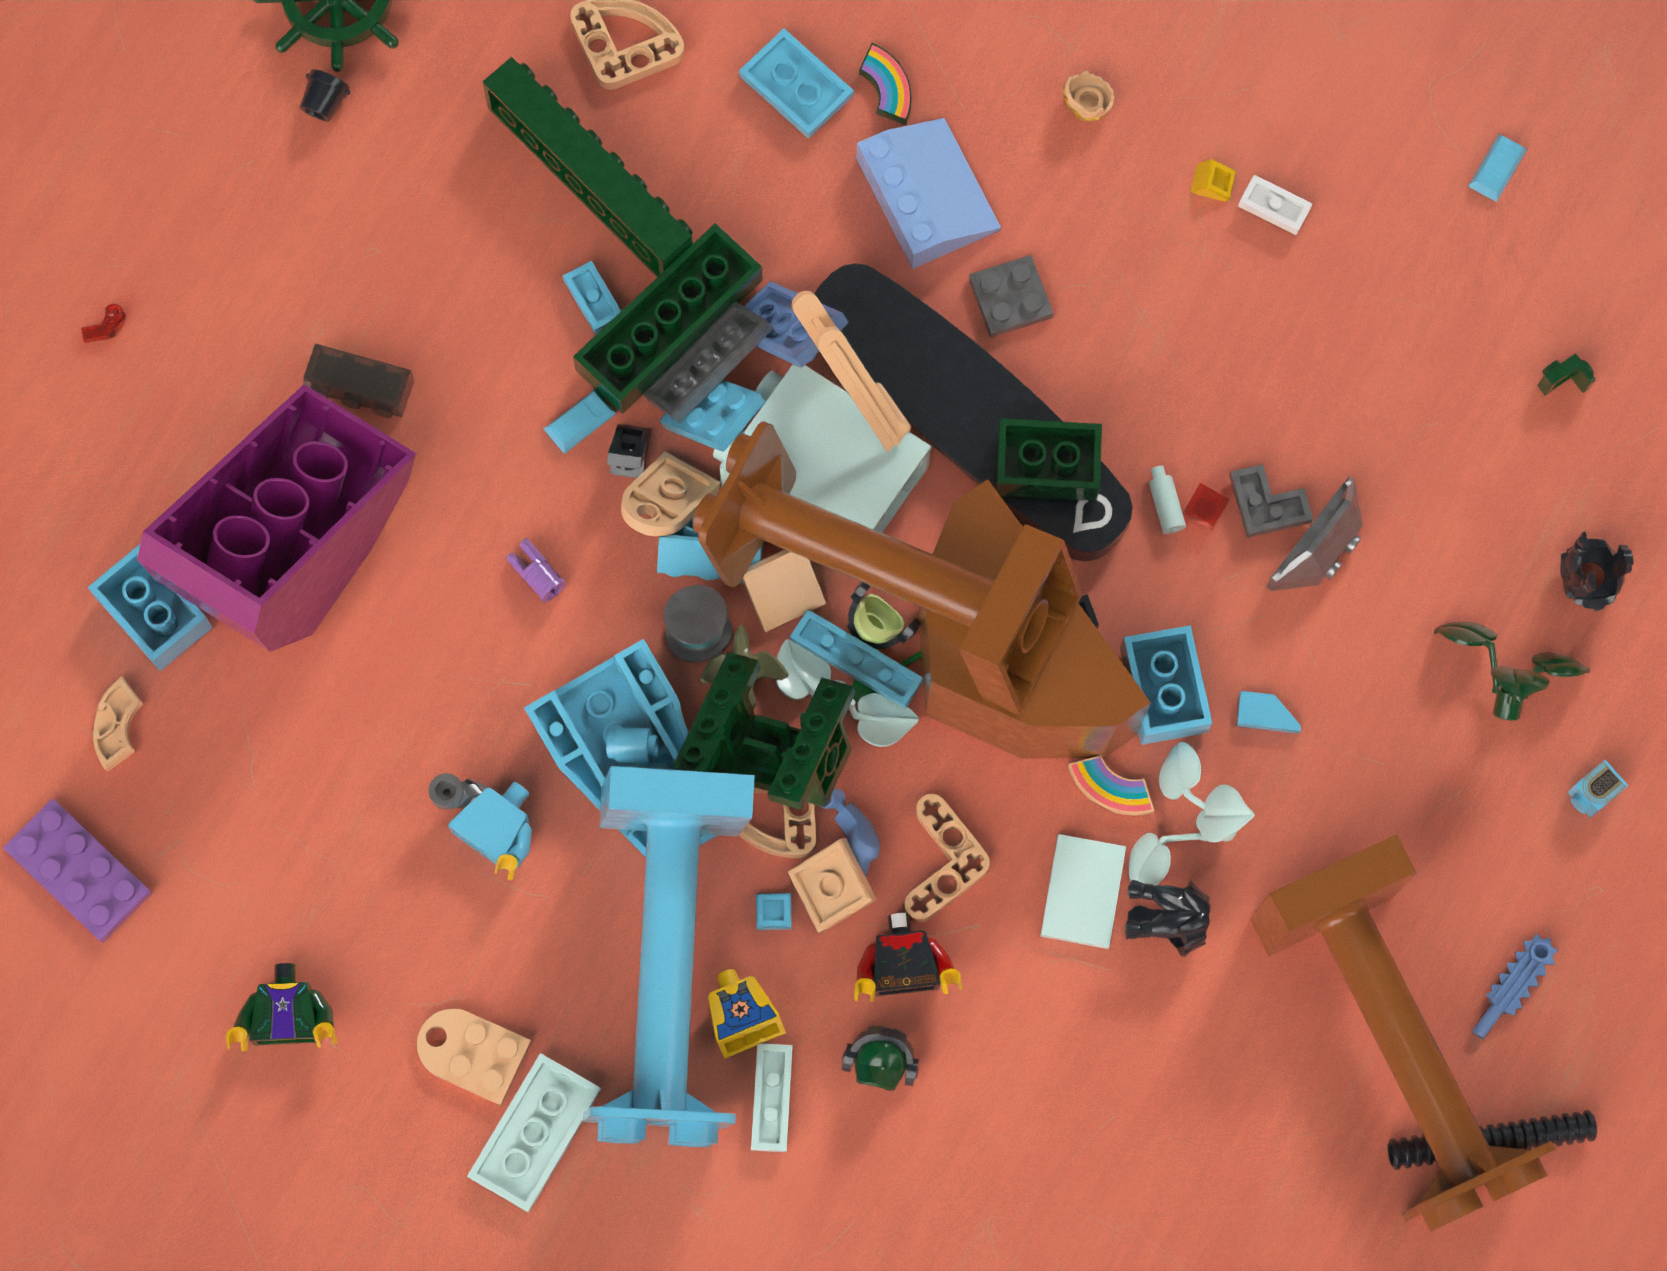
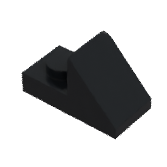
(628, 451)

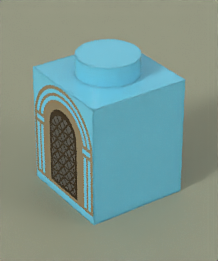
(1596, 789)

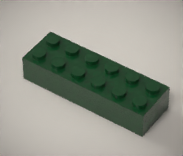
(667, 318)

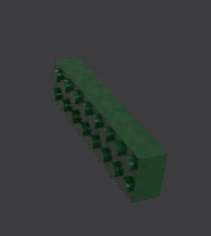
(586, 167)

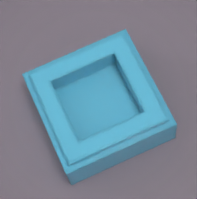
(773, 911)

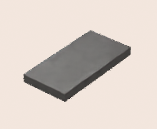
(707, 361)

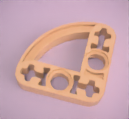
(610, 57)
(781, 847)

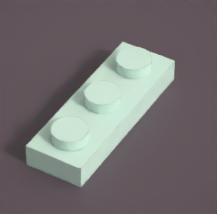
(771, 1098)

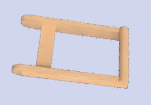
(868, 396)

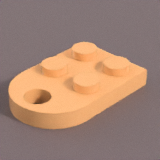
(668, 493)
(475, 1054)

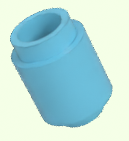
(632, 745)

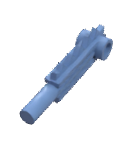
(1515, 985)

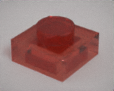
(1206, 506)

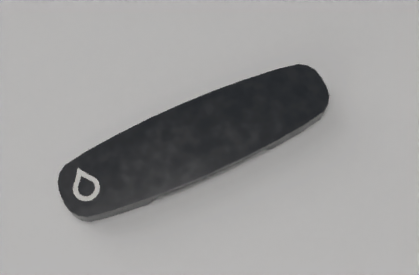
(956, 399)

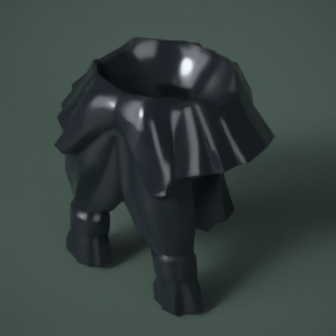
(1583, 587)
(1181, 921)

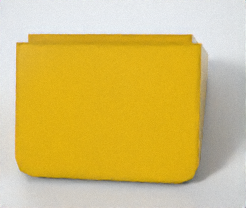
(1213, 180)

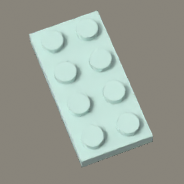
(534, 1133)

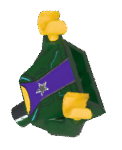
(283, 1014)

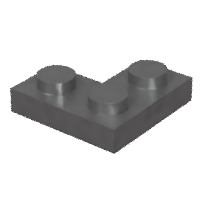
(1266, 512)

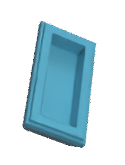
(1497, 167)
(579, 421)

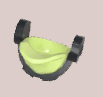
(876, 621)

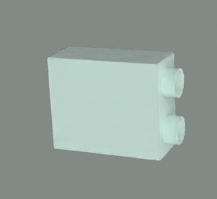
(835, 449)

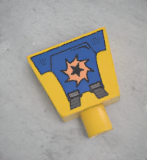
(742, 1014)

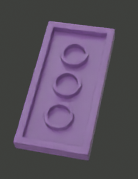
(77, 870)

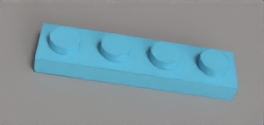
(856, 659)

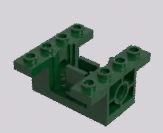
(785, 760)

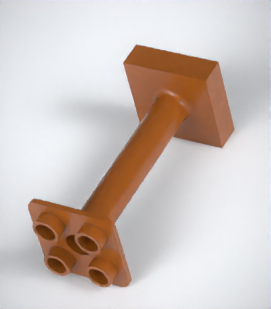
(1009, 618)
(1338, 906)

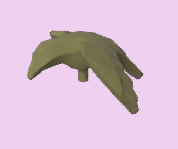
(770, 665)

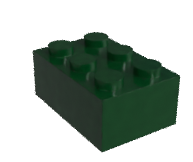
(1048, 459)

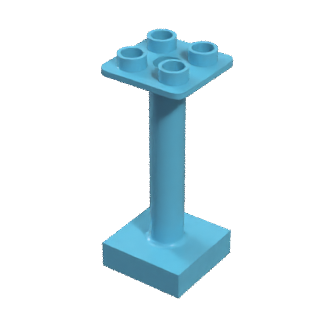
(674, 812)

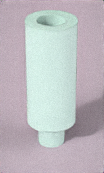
(1166, 501)

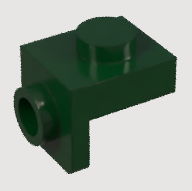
(1572, 368)

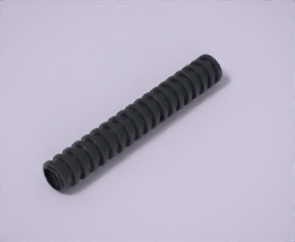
(1512, 1135)

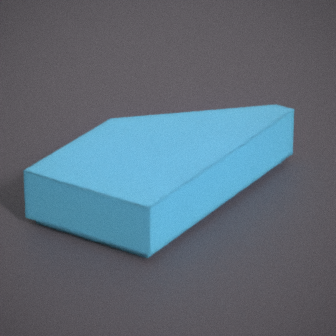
(1265, 713)

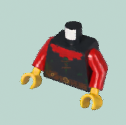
(904, 963)

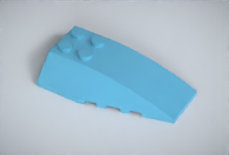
(614, 695)

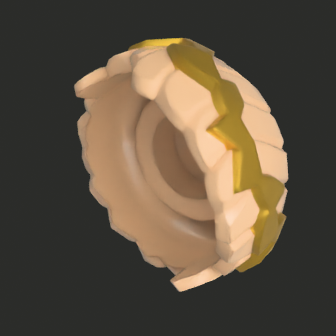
(1088, 96)

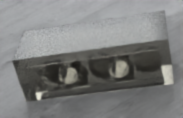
(359, 381)

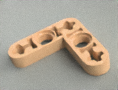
(956, 854)

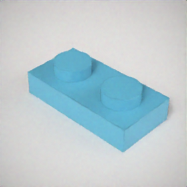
(592, 296)

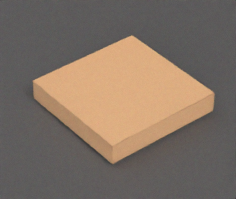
(782, 588)
(832, 885)

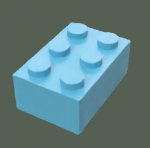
(148, 611)
(1171, 678)

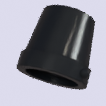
(323, 95)

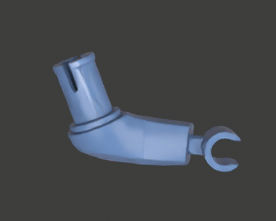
(857, 827)

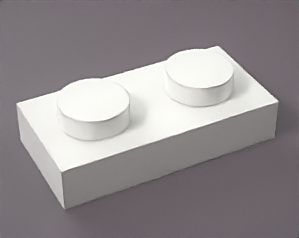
(1275, 205)

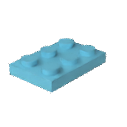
(796, 83)
(718, 416)

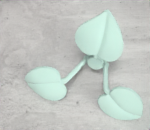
(879, 718)
(1219, 821)

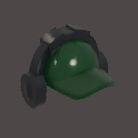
(881, 1058)

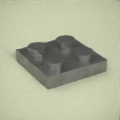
(1010, 296)

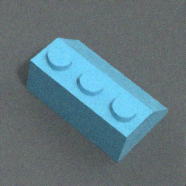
(683, 555)

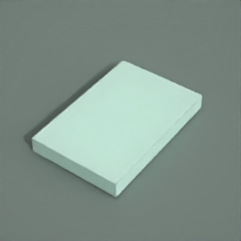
(1083, 891)

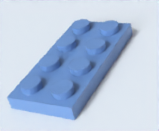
(788, 337)

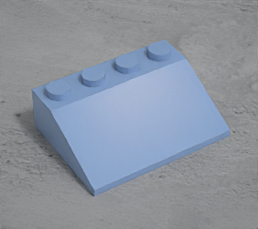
(926, 190)

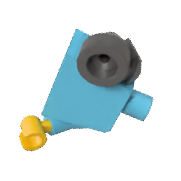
(488, 821)

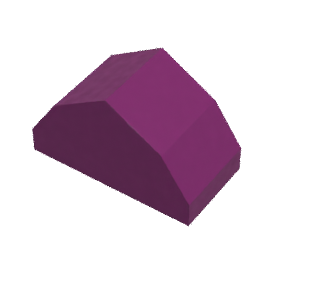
(280, 520)

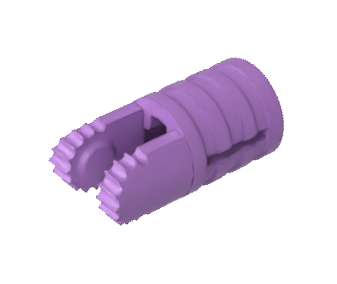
(539, 573)

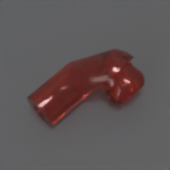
(109, 327)

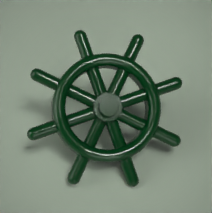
(337, 35)

